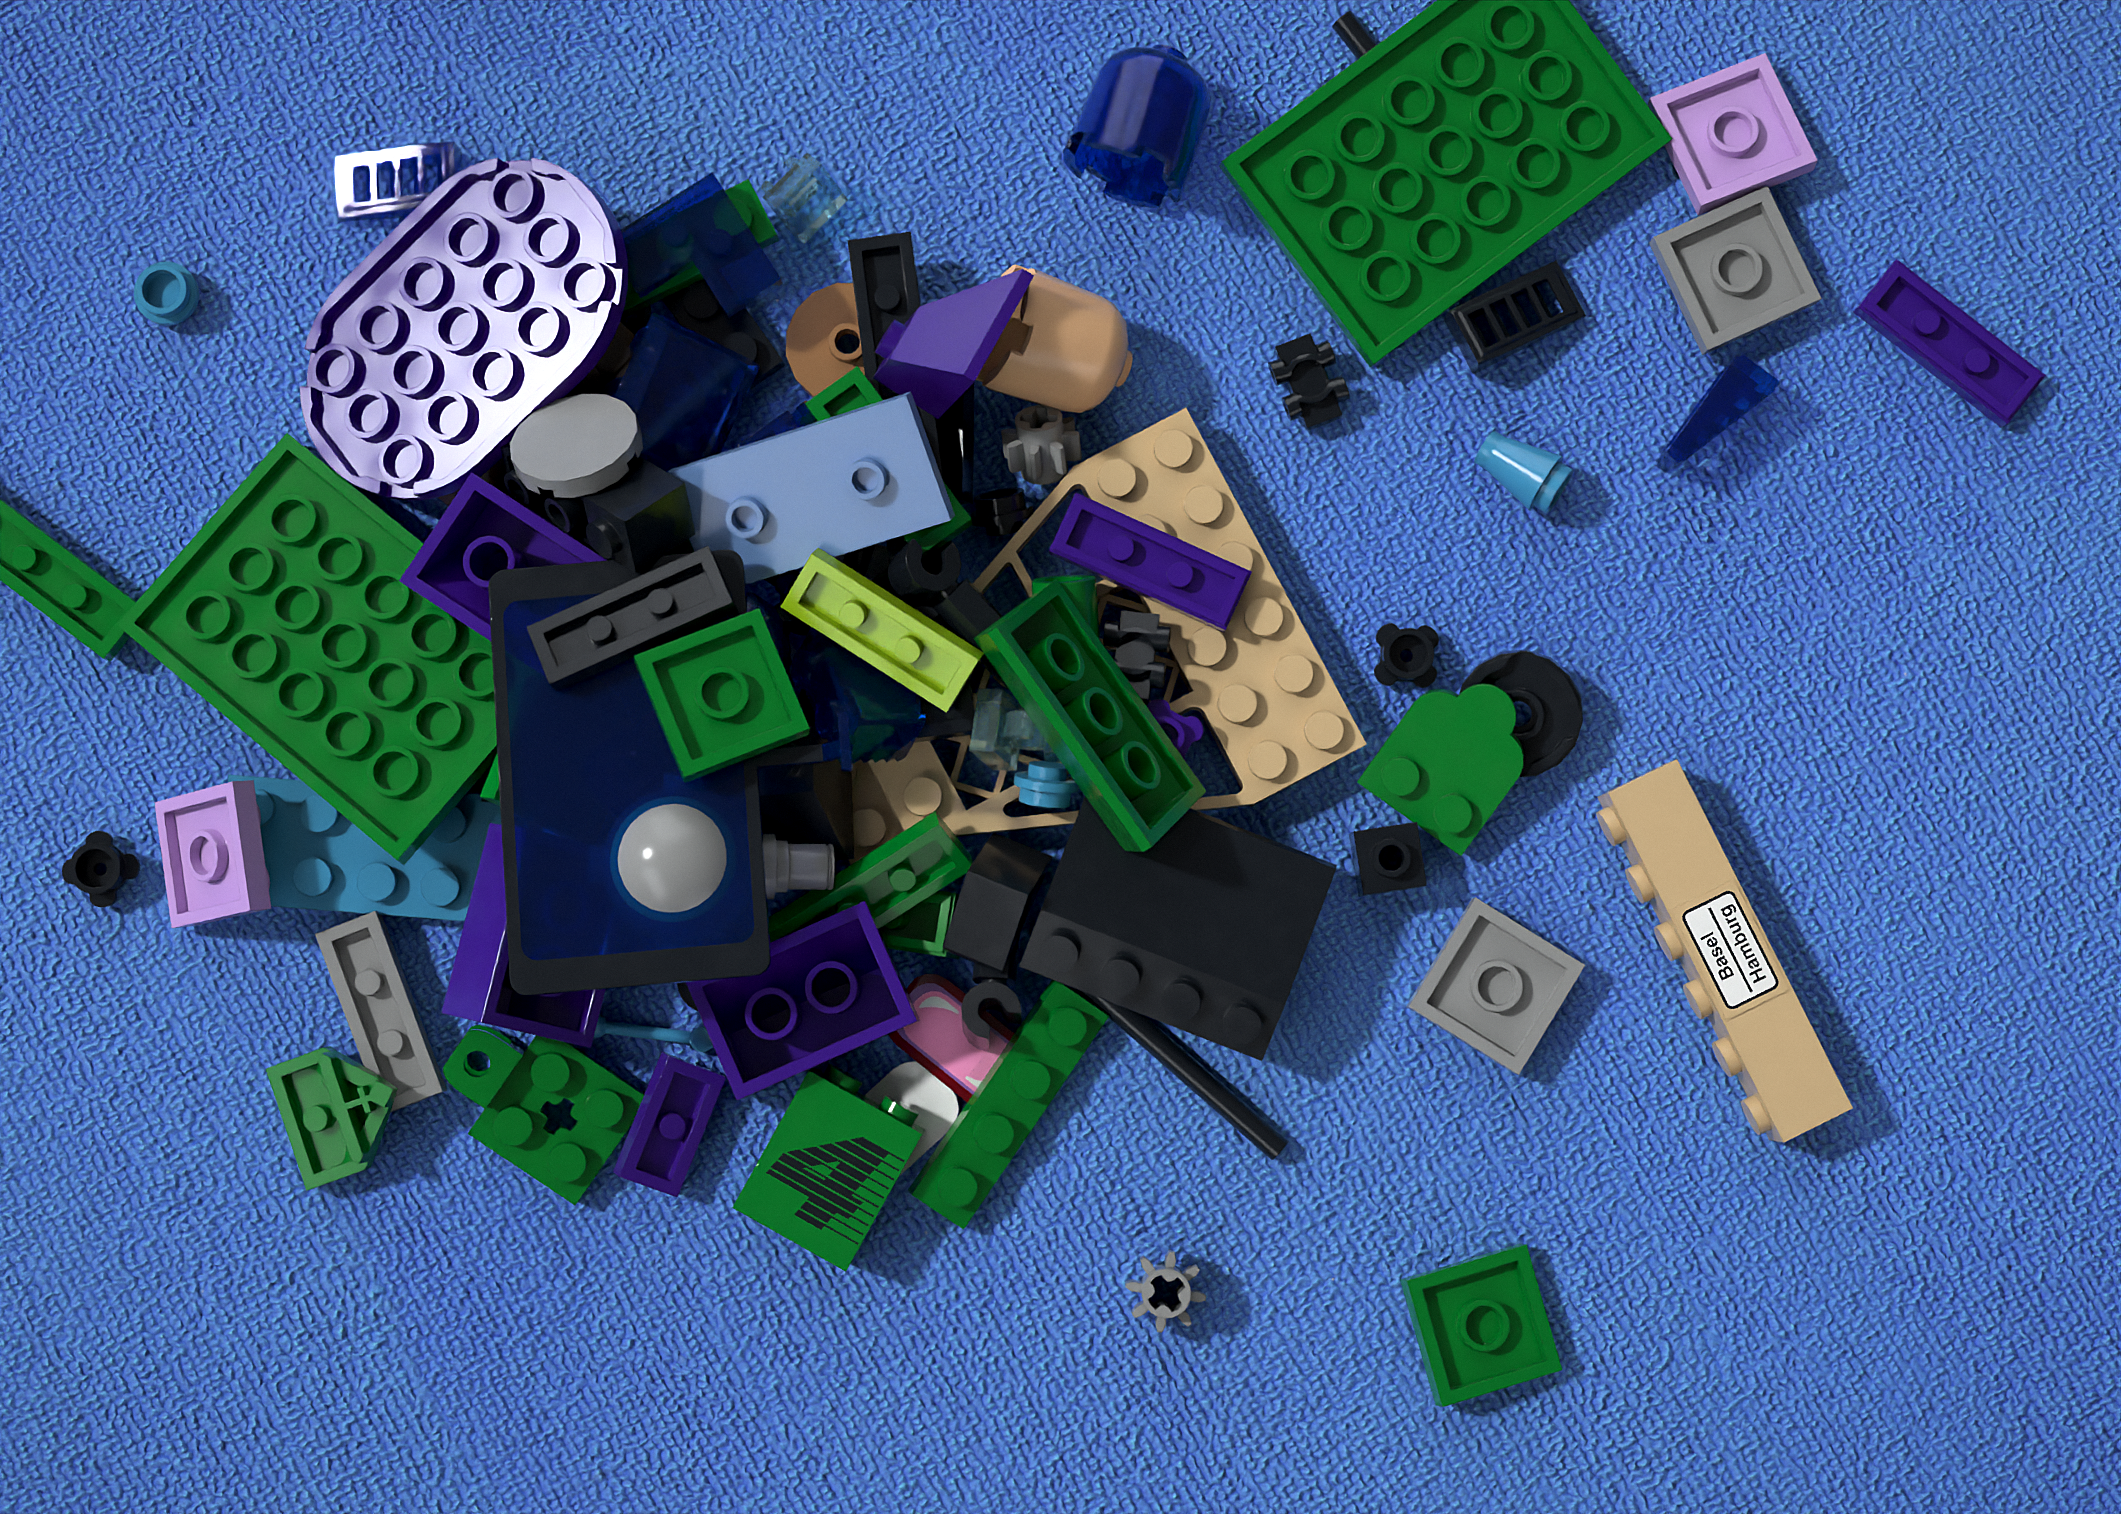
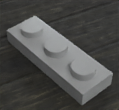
(381, 1008)

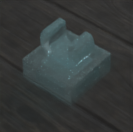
(804, 197)
(1002, 730)

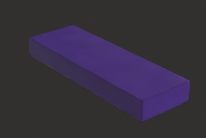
(1949, 343)
(1149, 562)

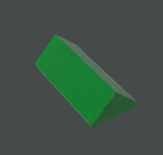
(1091, 717)

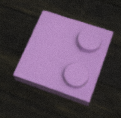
(1732, 134)
(213, 854)

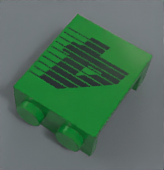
(830, 1165)

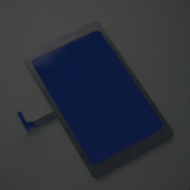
(577, 777)

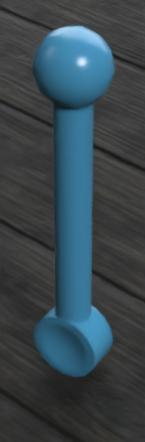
(698, 1038)

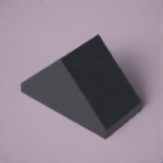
(995, 902)

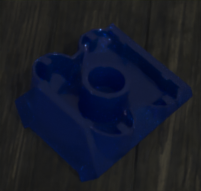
(682, 392)

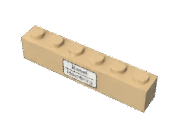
(1723, 953)

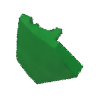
(331, 1113)

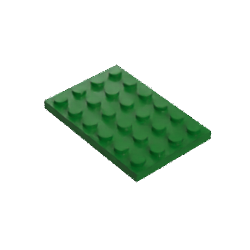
(1442, 159)
(321, 654)

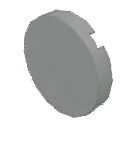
(576, 445)

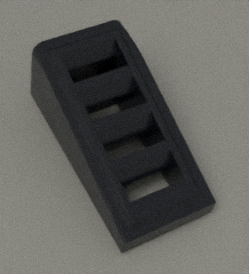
(1471, 340)

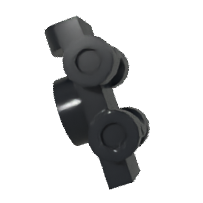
(1310, 390)
(1136, 644)

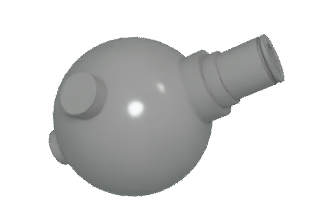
(678, 858)

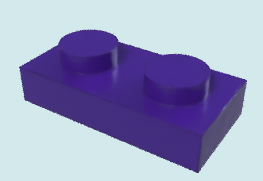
(669, 1124)

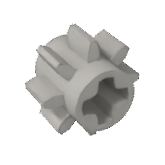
(1041, 444)
(1161, 1308)

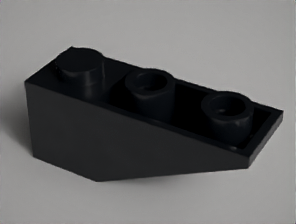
(626, 521)

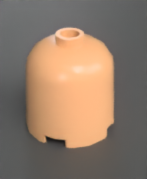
(1059, 347)

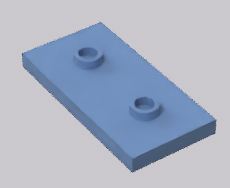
(818, 487)

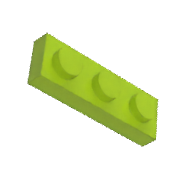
(882, 629)

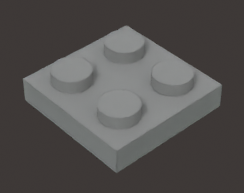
(1734, 270)
(1495, 986)

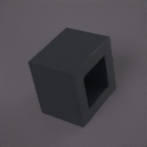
(1370, 875)

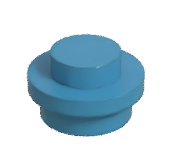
(166, 293)
(1045, 785)

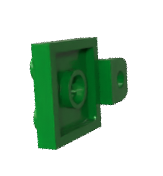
(518, 1088)

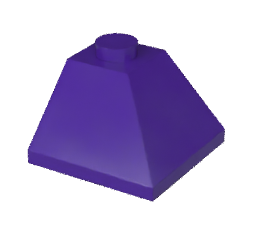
(948, 342)

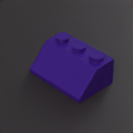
(475, 540)
(481, 977)
(818, 1000)

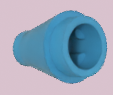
(1525, 471)

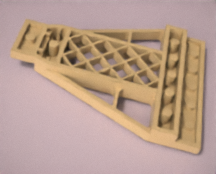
(1253, 684)

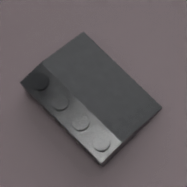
(1185, 932)

